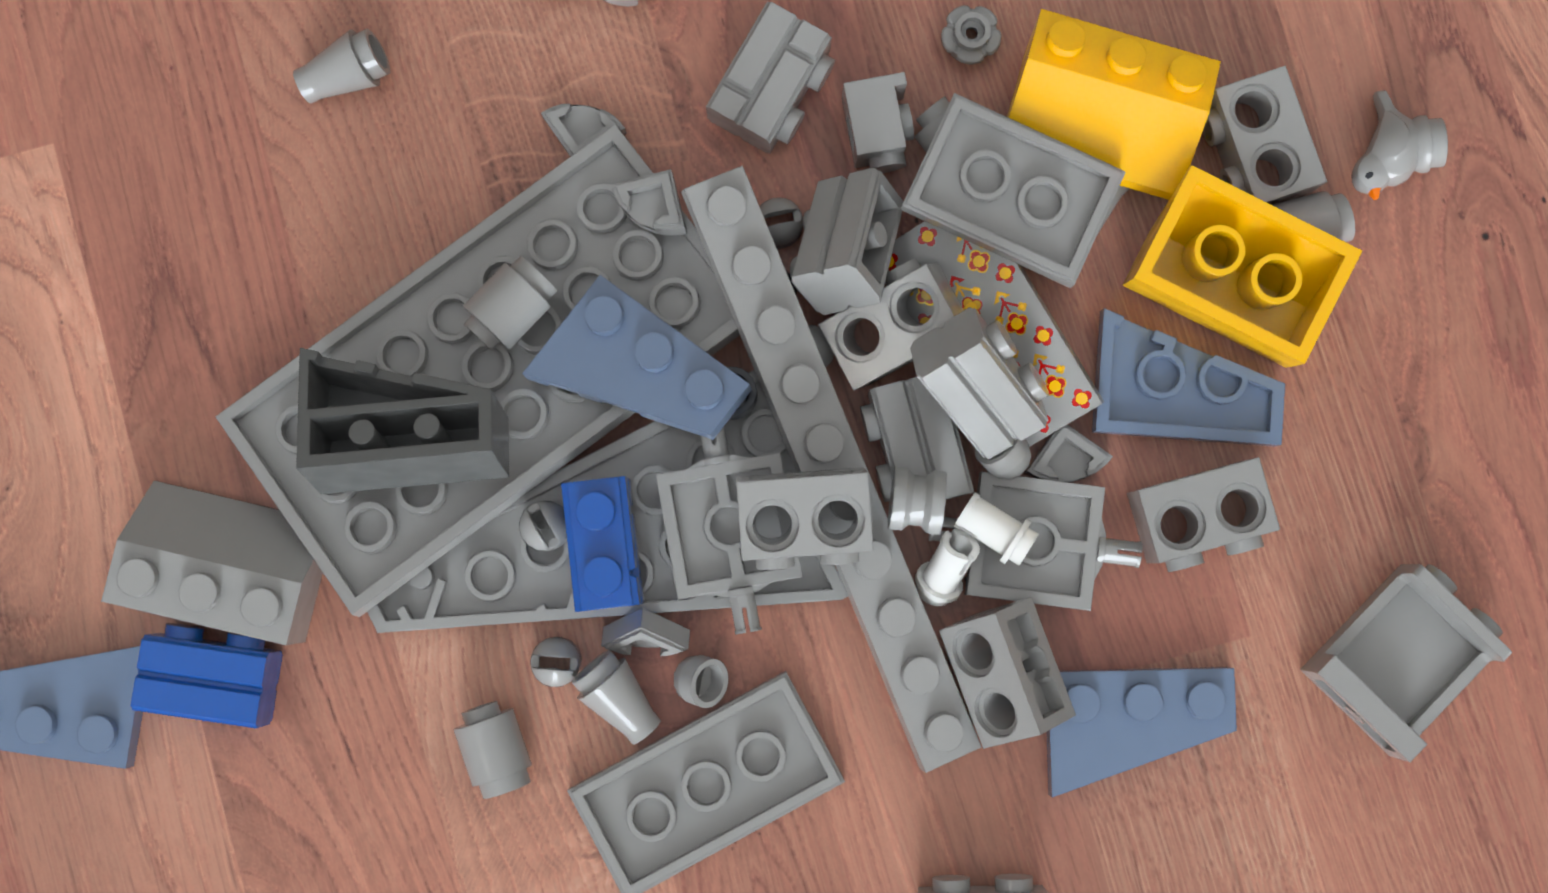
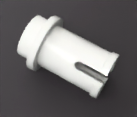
(996, 529)
(941, 578)

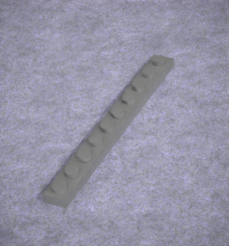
(822, 439)

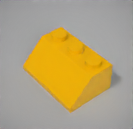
(1116, 98)
(1242, 268)

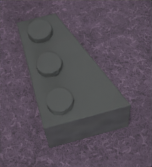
(394, 429)

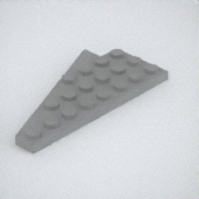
(505, 581)

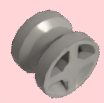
(917, 500)

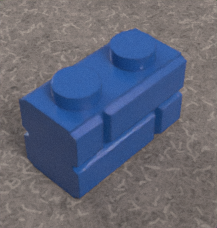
(602, 543)
(207, 678)

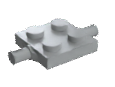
(705, 530)
(1064, 555)

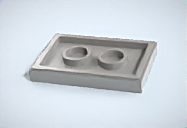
(1013, 190)

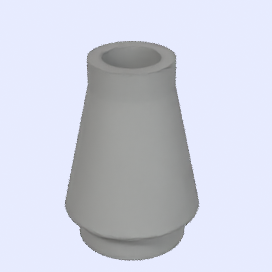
(345, 66)
(616, 696)

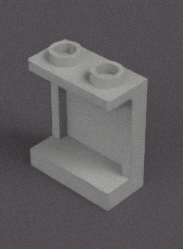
(1405, 657)

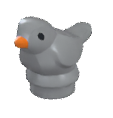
(1399, 148)

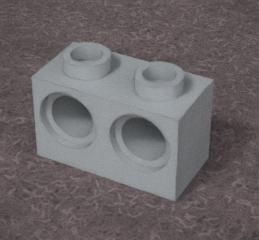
(1279, 139)
(893, 322)
(803, 498)
(1200, 502)
(1007, 673)

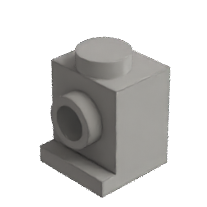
(877, 122)

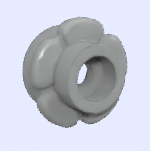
(971, 50)

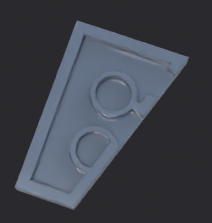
(636, 361)
(1180, 392)
(73, 709)
(1135, 719)

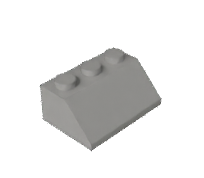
(214, 565)

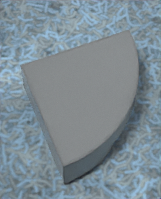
(578, 124)
(652, 203)
(1067, 457)
(645, 630)

